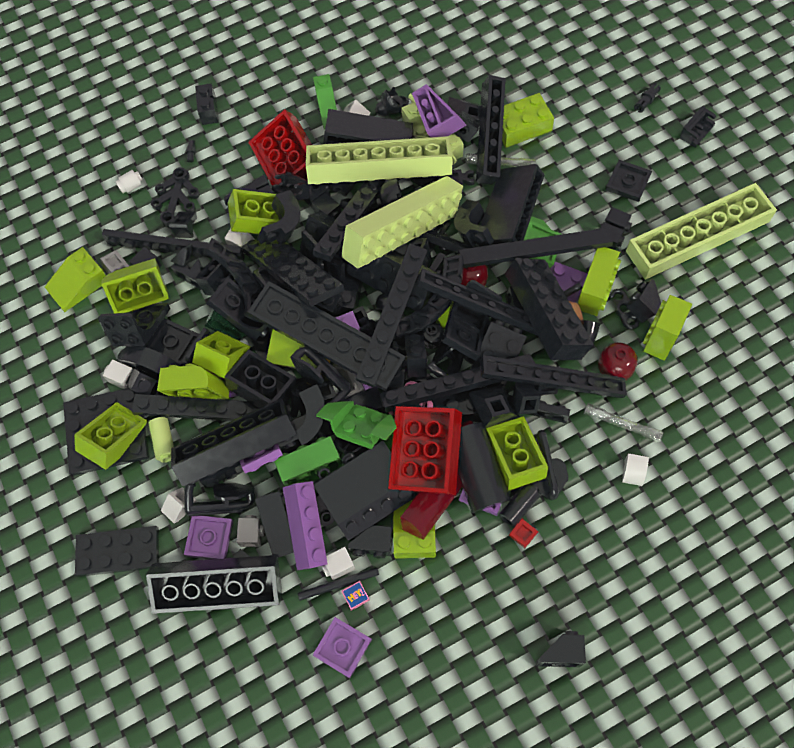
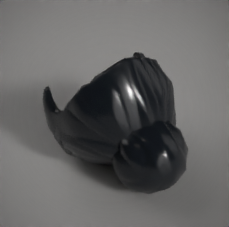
(390, 103)

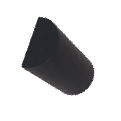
(480, 469)

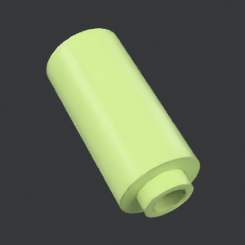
(161, 438)

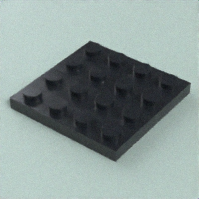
(83, 411)

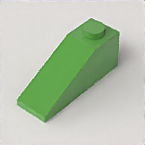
(324, 95)

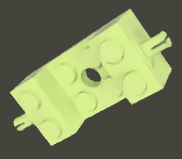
(411, 114)

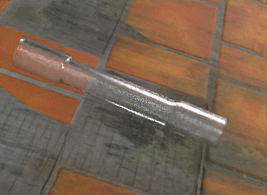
(505, 161)
(602, 414)

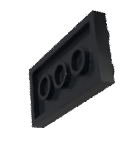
(116, 551)

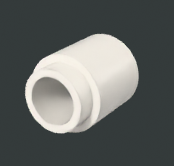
(129, 181)

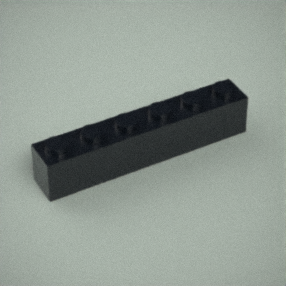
(490, 130)

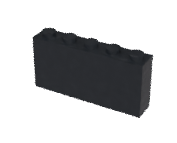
(354, 127)
(512, 203)

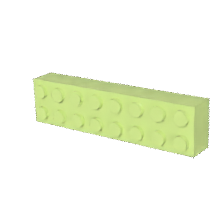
(378, 160)
(401, 221)
(700, 230)

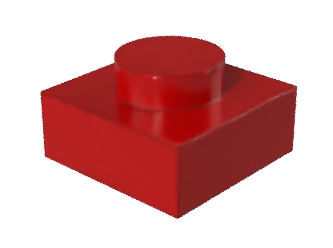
(523, 533)

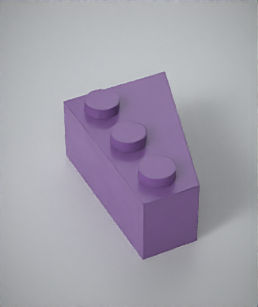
(436, 114)

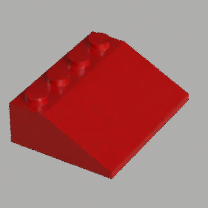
(281, 147)
(425, 450)

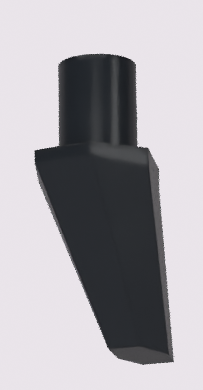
(190, 151)

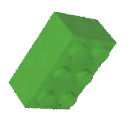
(303, 464)

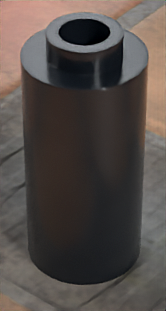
(520, 504)

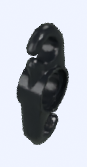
(623, 316)

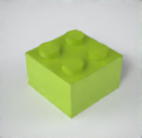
(218, 353)

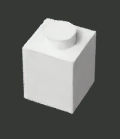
(117, 374)
(338, 564)

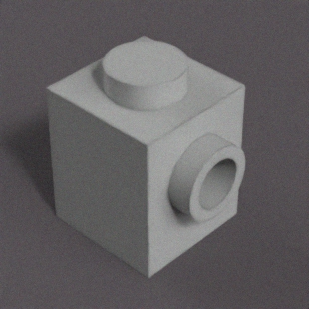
(250, 531)

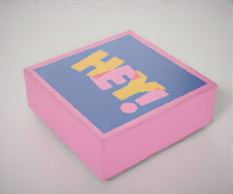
(355, 595)

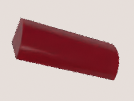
(426, 511)

